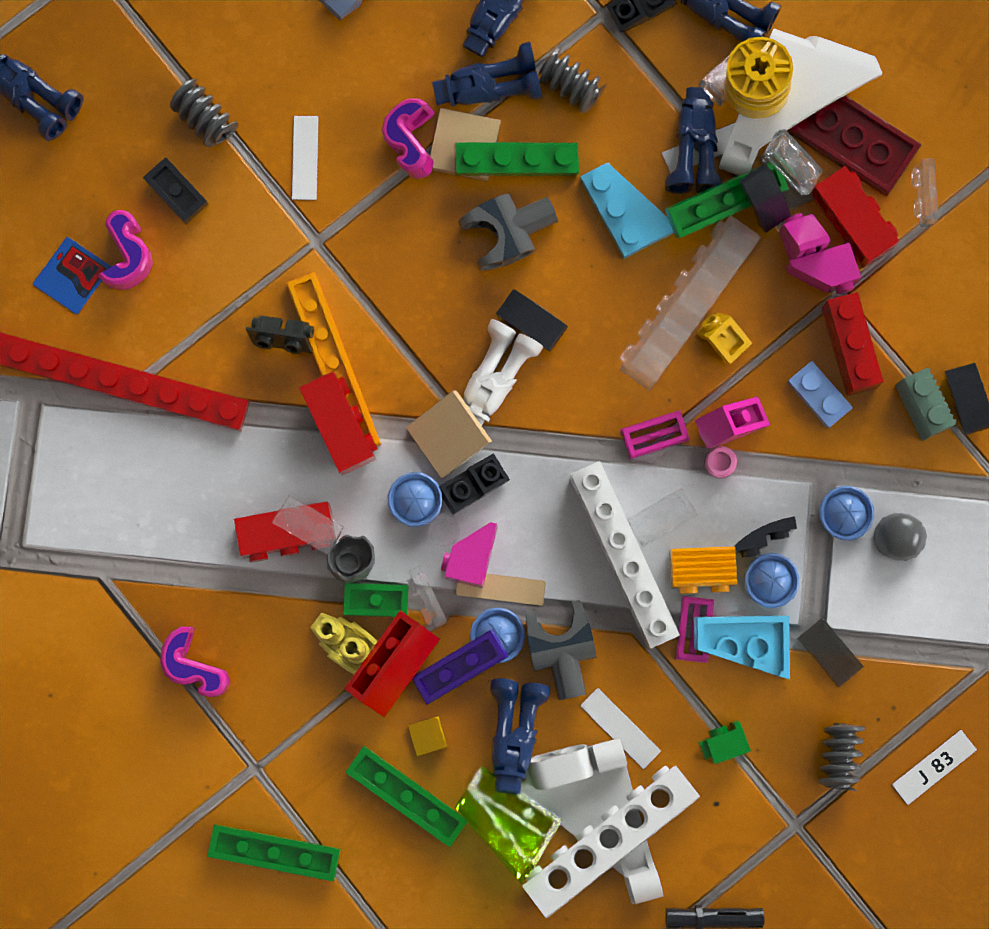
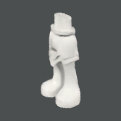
(488, 389)

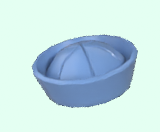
(414, 499)
(846, 513)
(771, 580)
(505, 625)

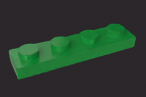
(516, 159)
(713, 204)
(406, 796)
(274, 852)

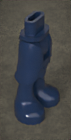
(716, 15)
(490, 23)
(477, 83)
(18, 85)
(695, 130)
(514, 749)

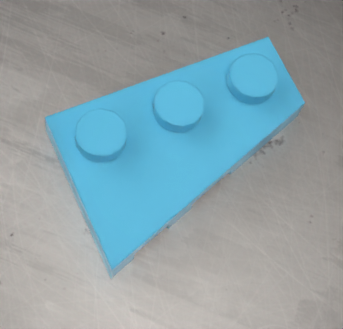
(625, 211)
(747, 640)

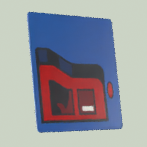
(71, 275)

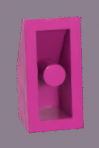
(803, 236)
(828, 269)
(732, 422)
(470, 557)

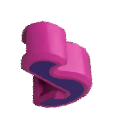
(398, 135)
(136, 254)
(186, 671)

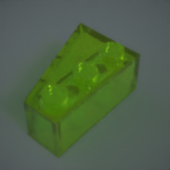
(508, 823)

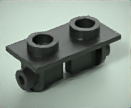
(267, 333)

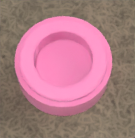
(720, 462)

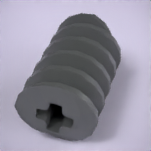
(570, 81)
(200, 115)
(841, 756)

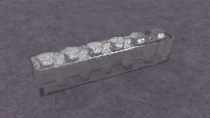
(689, 303)

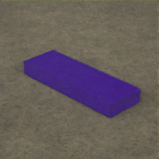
(459, 666)

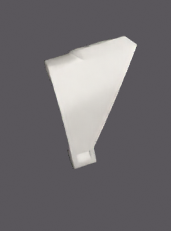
(820, 76)
(582, 786)

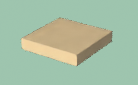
(460, 127)
(448, 434)

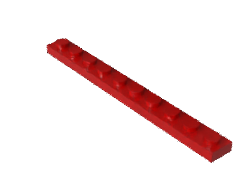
(123, 382)

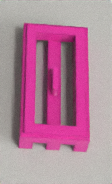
(629, 443)
(682, 628)

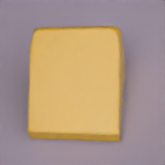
(427, 736)

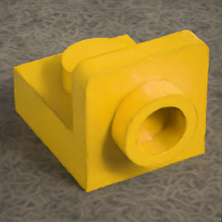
(724, 336)

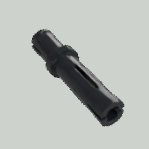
(714, 918)

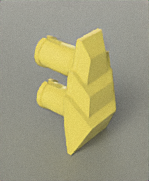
(343, 641)

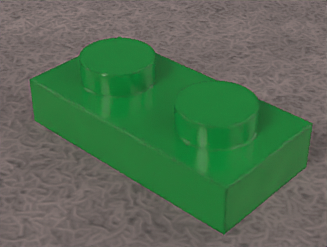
(375, 599)

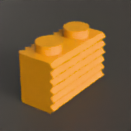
(703, 568)

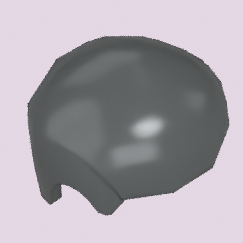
(900, 536)
(351, 558)

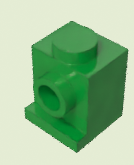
(724, 743)

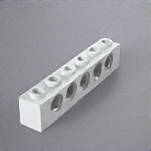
(624, 555)
(551, 899)

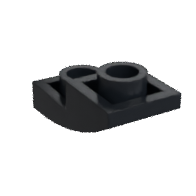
(633, 13)
(765, 197)
(531, 320)
(969, 398)
(473, 484)
(757, 540)

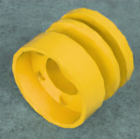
(753, 93)

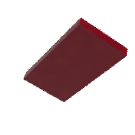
(859, 141)

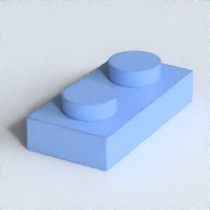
(819, 394)

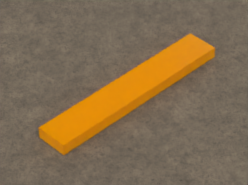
(326, 342)

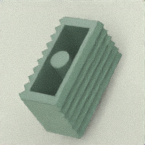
(925, 404)

